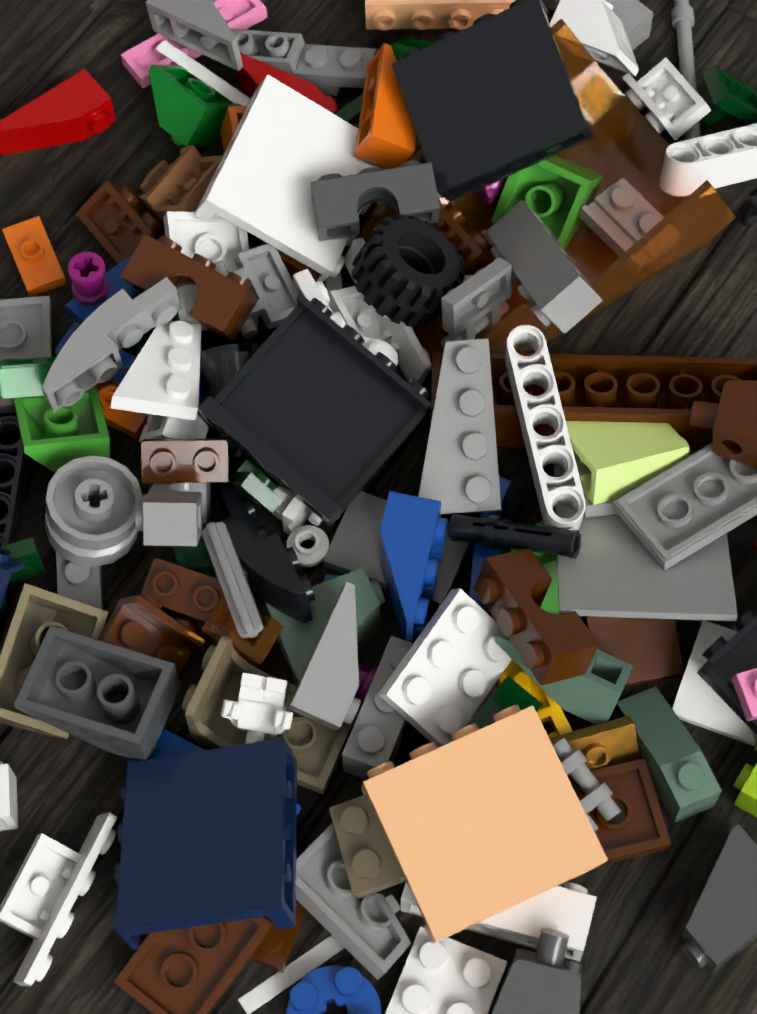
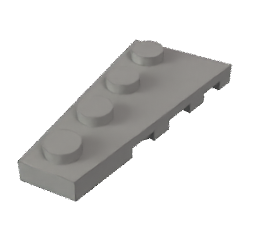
(462, 437)

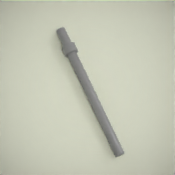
(683, 21)

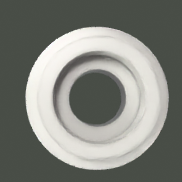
(314, 555)

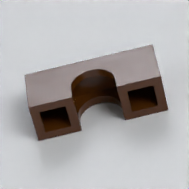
(221, 301)
(548, 643)

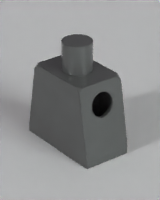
(541, 980)

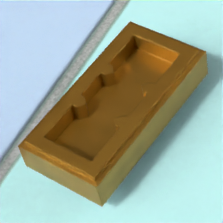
(605, 743)

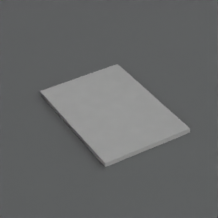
(623, 580)

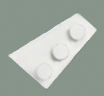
(164, 374)

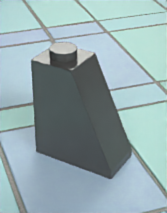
(727, 907)

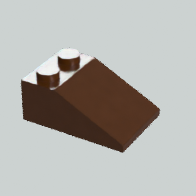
(642, 642)

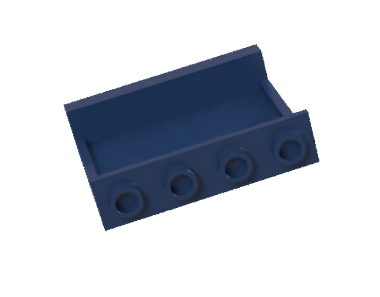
(207, 840)

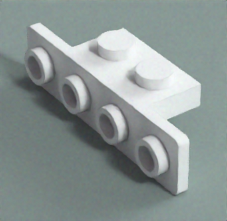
(412, 357)
(46, 891)

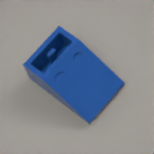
(409, 558)

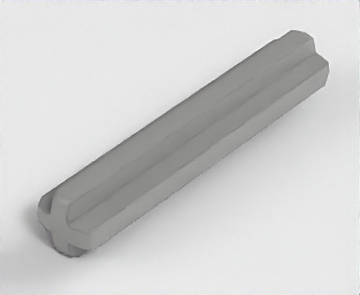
(232, 580)

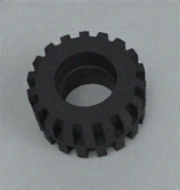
(407, 270)

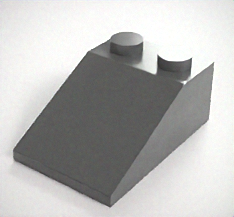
(100, 693)

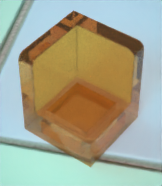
(252, 649)

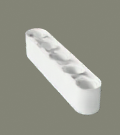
(716, 157)
(544, 410)

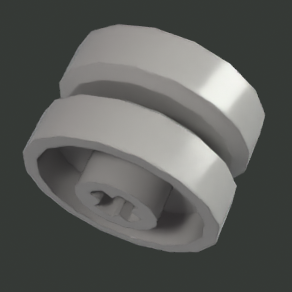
(92, 510)

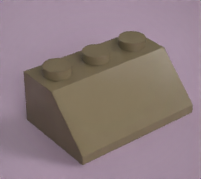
(23, 633)

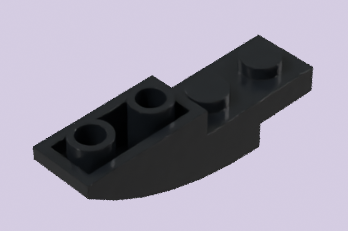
(264, 559)

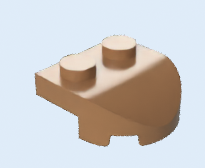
(179, 184)

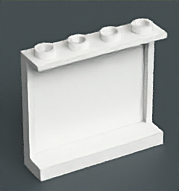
(270, 169)

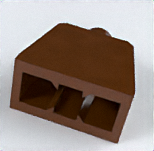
(732, 421)

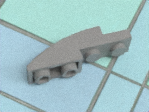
(320, 64)
(94, 347)

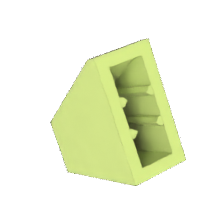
(622, 455)

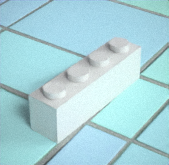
(560, 909)

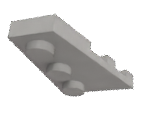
(361, 924)

